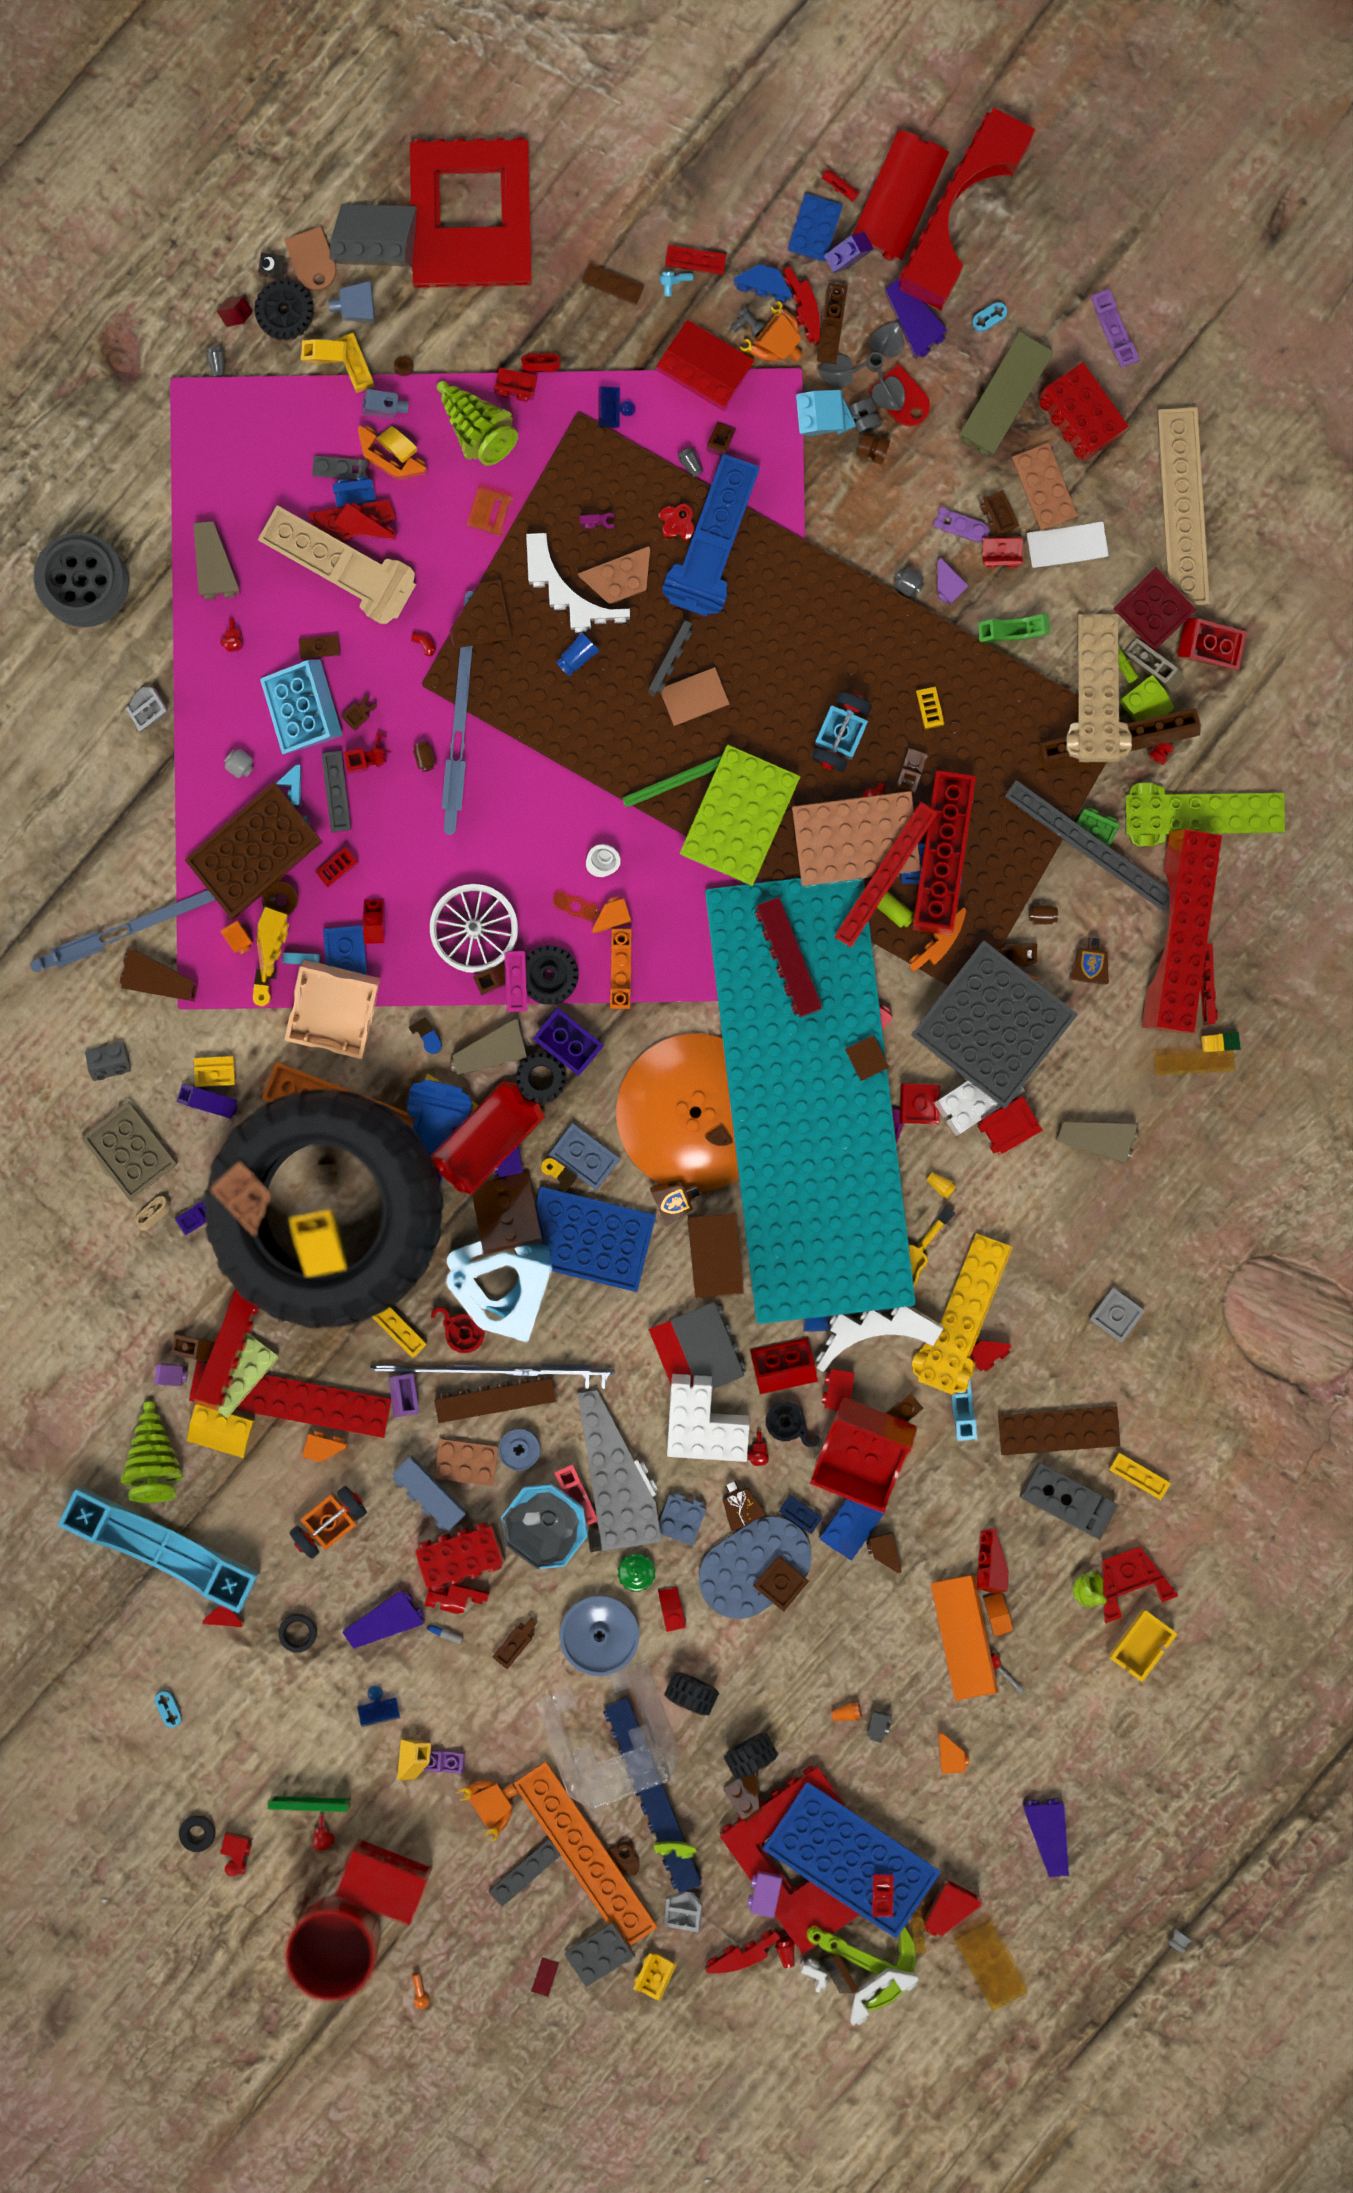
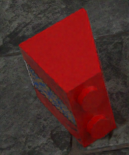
(949, 1908)

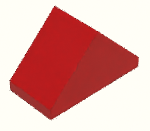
(223, 1617)

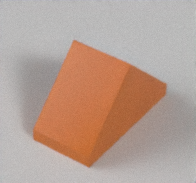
(998, 1614)

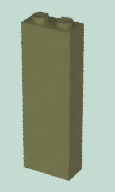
(1005, 395)

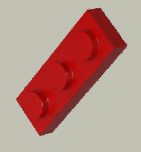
(695, 260)

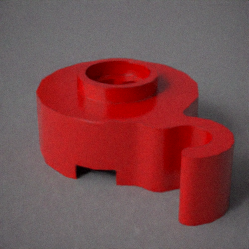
(453, 1333)

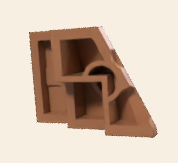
(242, 1195)

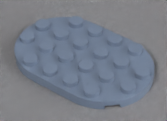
(742, 1558)

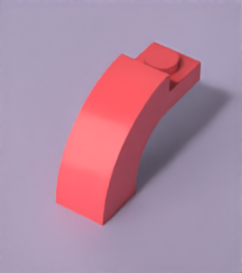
(573, 1486)

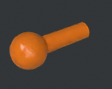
(421, 2000)

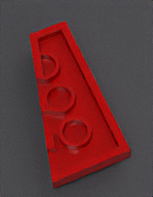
(325, 519)
(1207, 991)

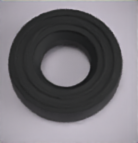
(205, 1824)

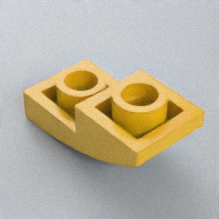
(397, 443)

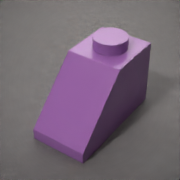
(949, 584)
(170, 1374)

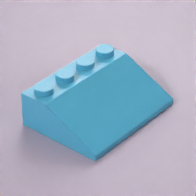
(301, 706)

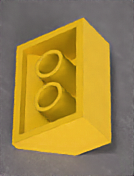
(220, 1433)

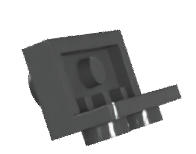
(107, 1061)

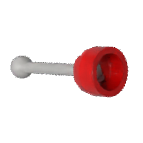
(996, 1664)

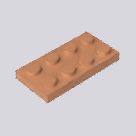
(1044, 487)

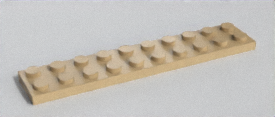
(1183, 502)

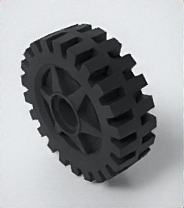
(286, 325)
(565, 976)

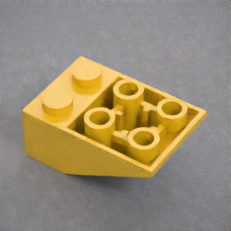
(270, 936)
(318, 1242)

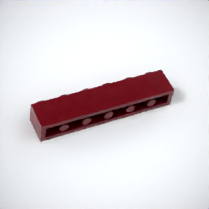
(789, 958)

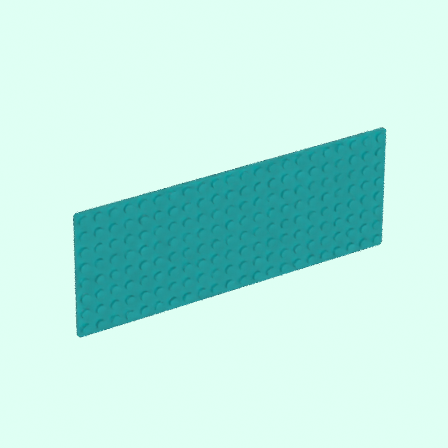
(806, 1131)

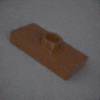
(319, 647)

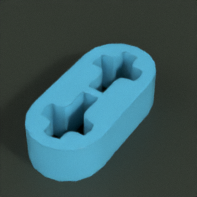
(986, 313)
(297, 958)
(172, 1707)

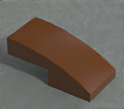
(912, 770)

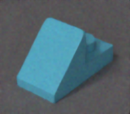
(293, 780)

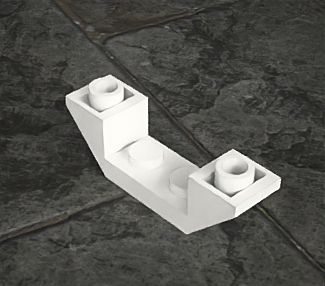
(904, 1979)

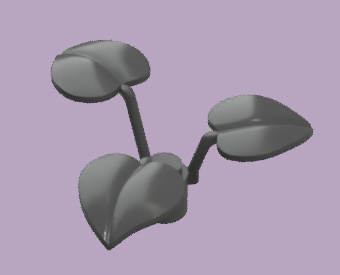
(886, 394)

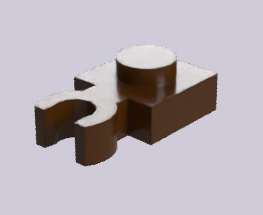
(356, 715)

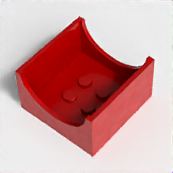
(863, 1454)
(383, 1881)

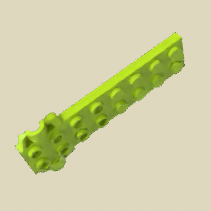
(1153, 814)

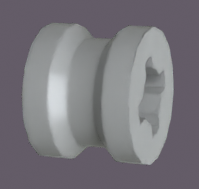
(1179, 1941)

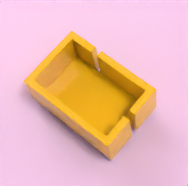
(1141, 1645)

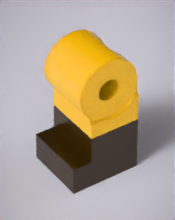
(261, 990)
(553, 1168)

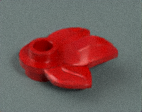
(676, 524)

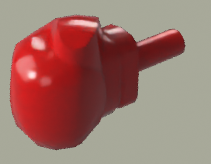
(232, 640)
(759, 1453)
(322, 1838)

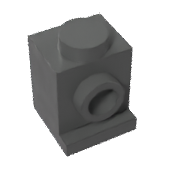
(878, 1725)

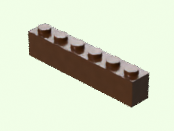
(495, 1400)

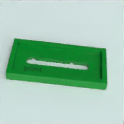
(309, 1804)

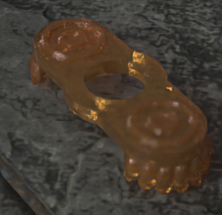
(563, 901)

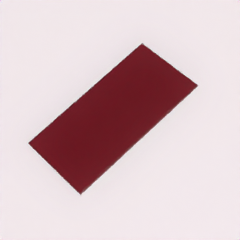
(545, 1977)

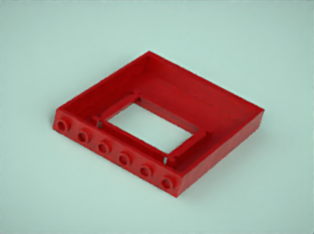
(471, 253)
(808, 1903)

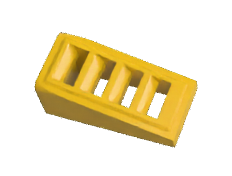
(931, 724)

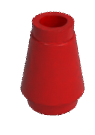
(785, 1950)

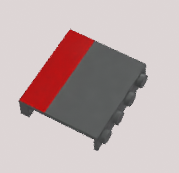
(698, 1346)

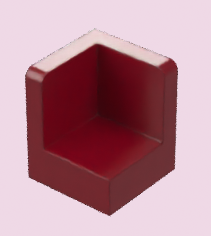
(234, 311)

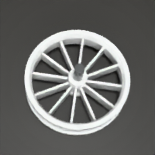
(473, 928)

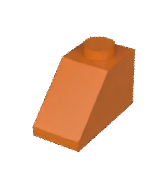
(612, 915)
(237, 937)
(951, 1755)

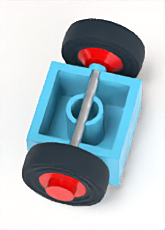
(841, 732)

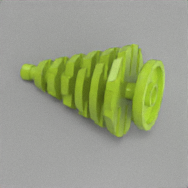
(478, 425)
(151, 1461)

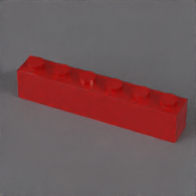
(225, 1353)

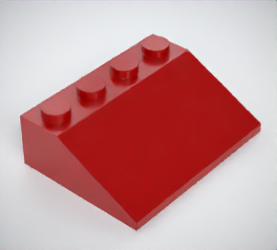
(705, 365)

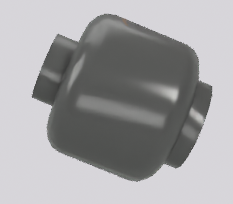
(908, 581)

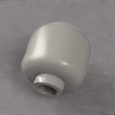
(239, 763)

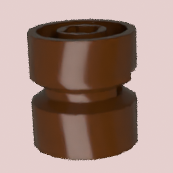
(873, 448)

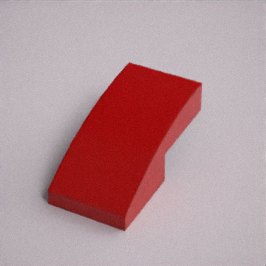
(882, 1896)

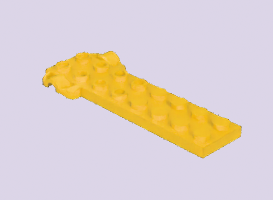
(947, 1362)

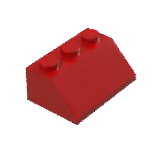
(784, 1365)

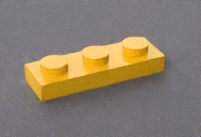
(356, 364)
(400, 1331)
(1139, 1476)

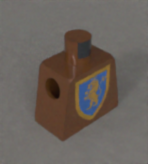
(1091, 964)
(673, 1200)

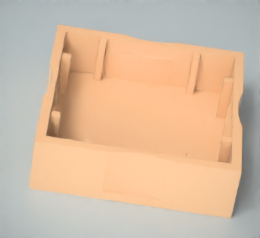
(333, 1009)

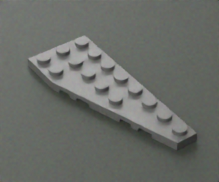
(621, 1497)

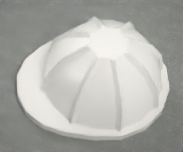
(602, 860)

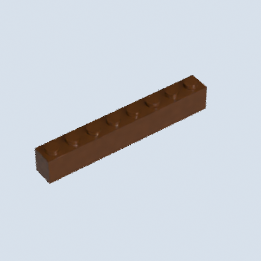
(1143, 735)

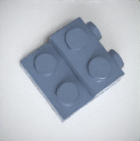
(681, 1518)

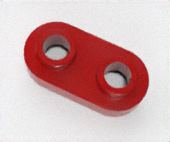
(540, 362)

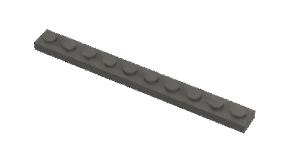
(1088, 845)

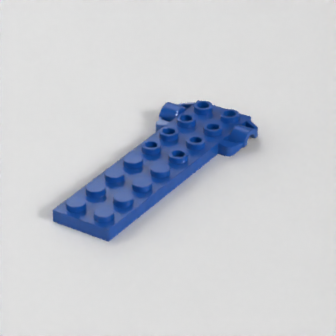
(698, 583)
(437, 1112)

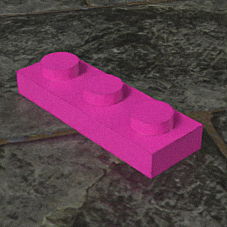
(515, 981)

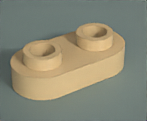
(152, 1213)

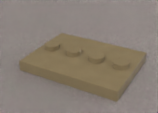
(129, 1151)

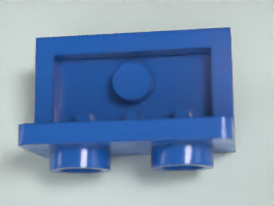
(358, 491)

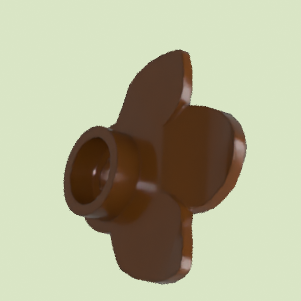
(625, 1862)

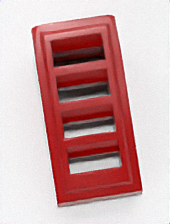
(353, 862)

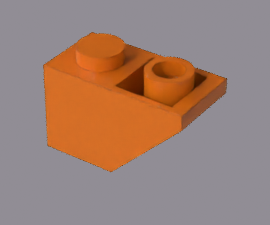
(321, 1448)

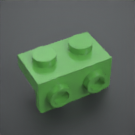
(1098, 826)

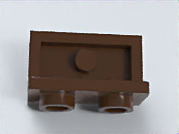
(999, 513)

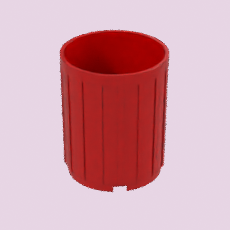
(332, 1949)

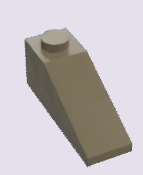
(1153, 663)

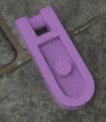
(961, 525)

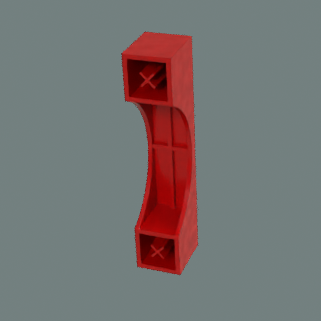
(993, 153)
(1191, 877)

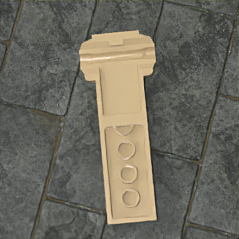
(381, 587)
(1099, 732)

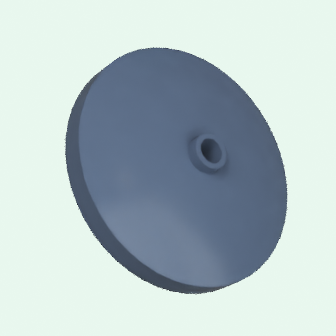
(594, 1654)

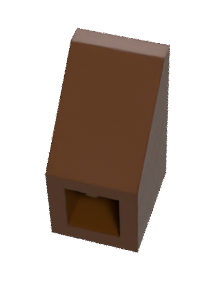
(490, 979)

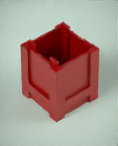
(1010, 1126)

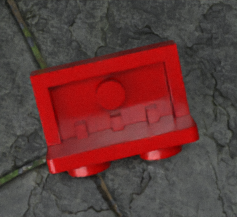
(1002, 551)

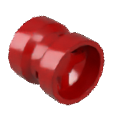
(1160, 753)

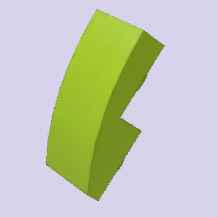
(682, 1849)

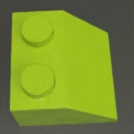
(1147, 700)

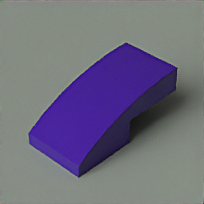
(192, 1218)

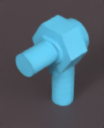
(669, 279)

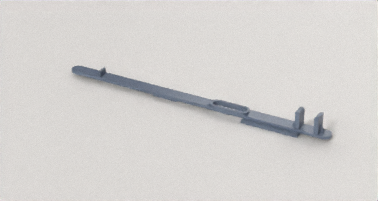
(455, 770)
(91, 943)
(584, 1370)

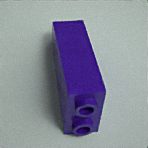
(915, 320)
(387, 1619)
(1049, 1832)

